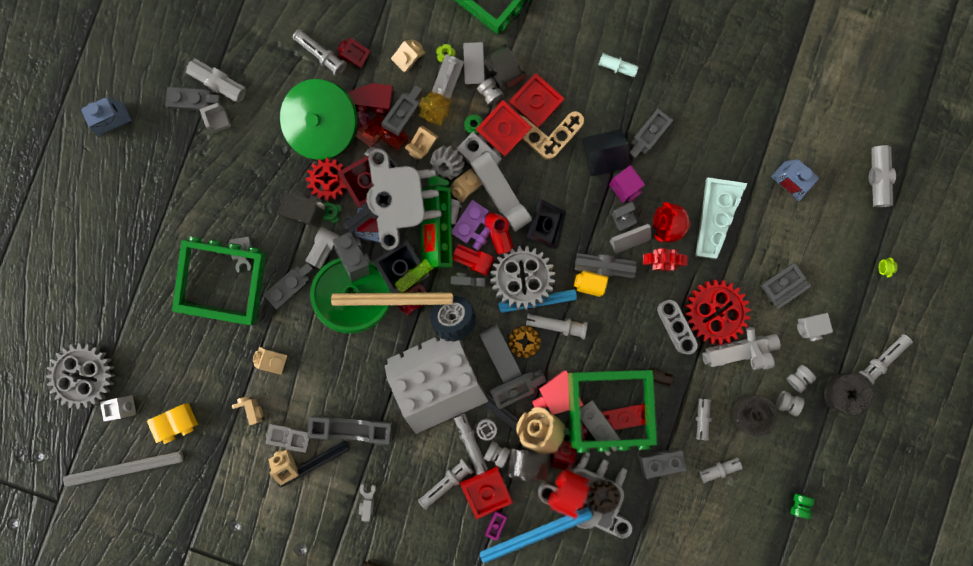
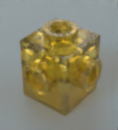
(434, 108)

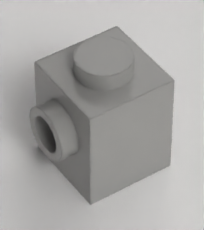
(814, 326)

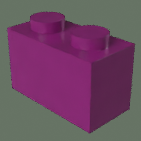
(627, 185)

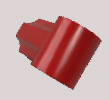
(499, 233)
(477, 261)

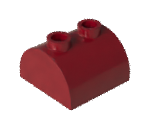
(358, 179)

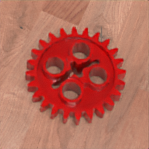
(727, 327)

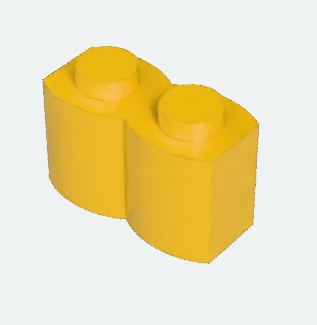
(591, 283)
(172, 423)

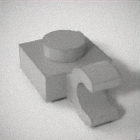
(366, 506)

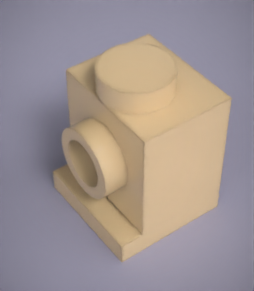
(281, 461)

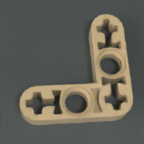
(544, 141)

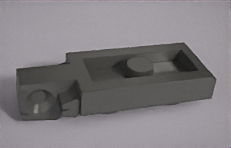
(190, 98)
(402, 111)
(650, 133)
(289, 285)
(517, 388)

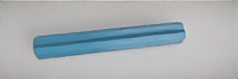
(554, 298)

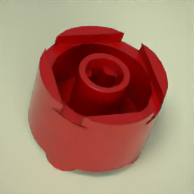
(569, 493)

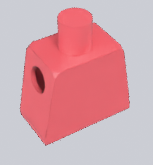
(555, 394)

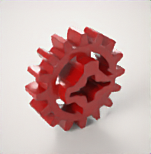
(323, 175)
(665, 259)

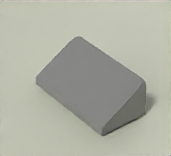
(631, 238)

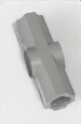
(216, 80)
(882, 176)

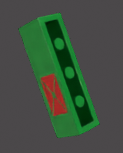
(437, 232)

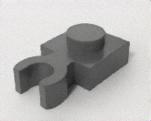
(462, 280)

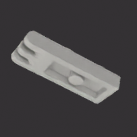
(598, 424)

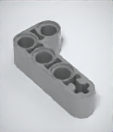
(500, 191)

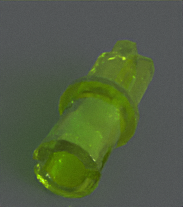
(414, 276)

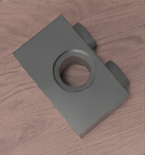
(662, 463)

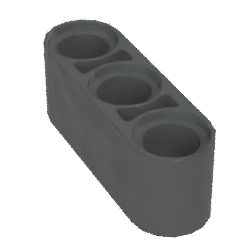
(500, 354)

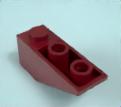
(373, 98)

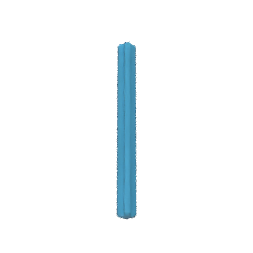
(535, 535)

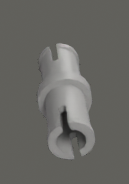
(703, 419)
(721, 470)

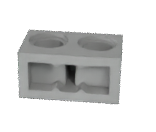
(478, 139)

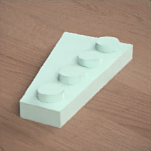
(717, 213)

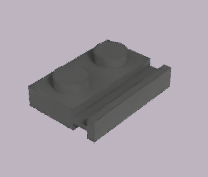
(785, 285)

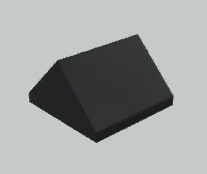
(606, 152)
(546, 224)
(396, 264)

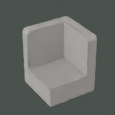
(215, 117)

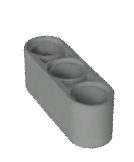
(685, 332)

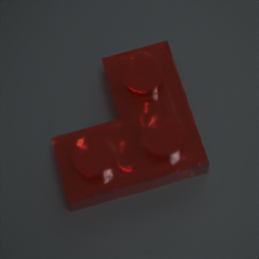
(374, 132)

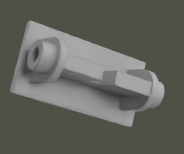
(448, 76)

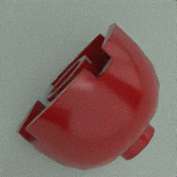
(671, 223)

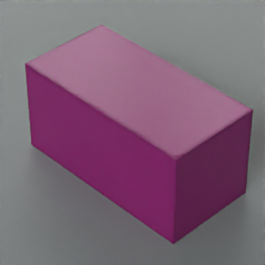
(496, 525)

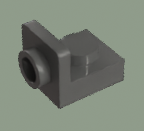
(624, 216)

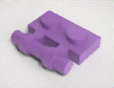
(469, 223)

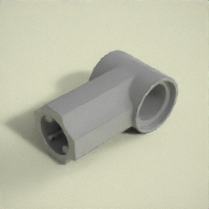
(322, 247)

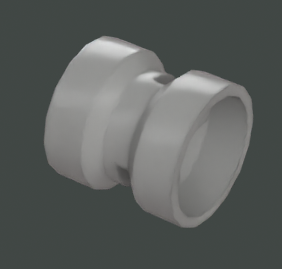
(490, 91)
(801, 378)
(789, 403)
(489, 428)
(493, 450)

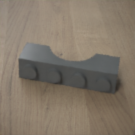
(349, 428)

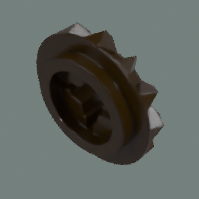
(601, 487)

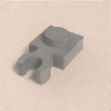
(245, 243)

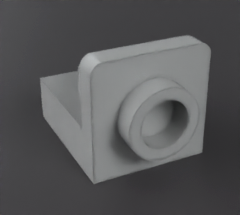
(118, 408)

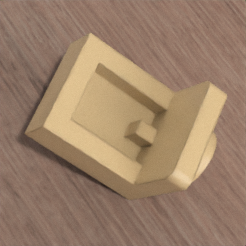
(408, 54)
(421, 143)
(465, 185)
(269, 360)
(253, 411)

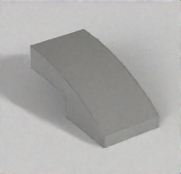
(473, 63)
(287, 437)

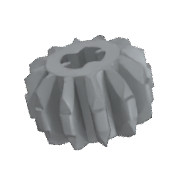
(447, 162)

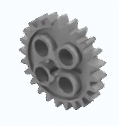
(540, 276)
(76, 393)

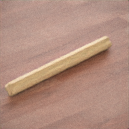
(340, 299)

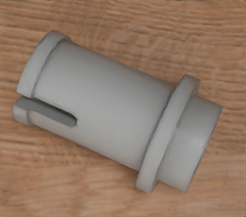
(455, 205)

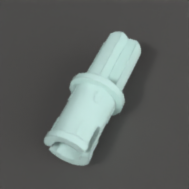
(618, 65)

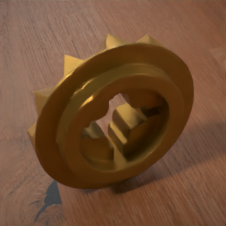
(532, 336)

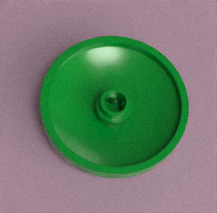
(318, 119)
(347, 318)

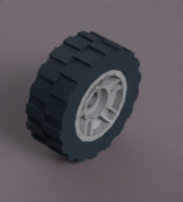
(456, 329)

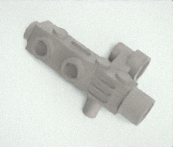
(754, 348)

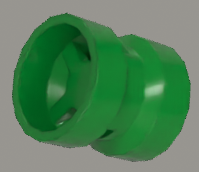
(800, 510)

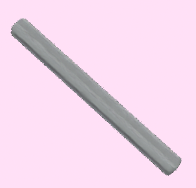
(121, 469)

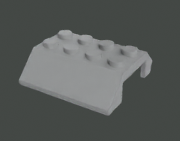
(433, 383)

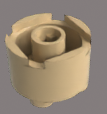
(540, 431)

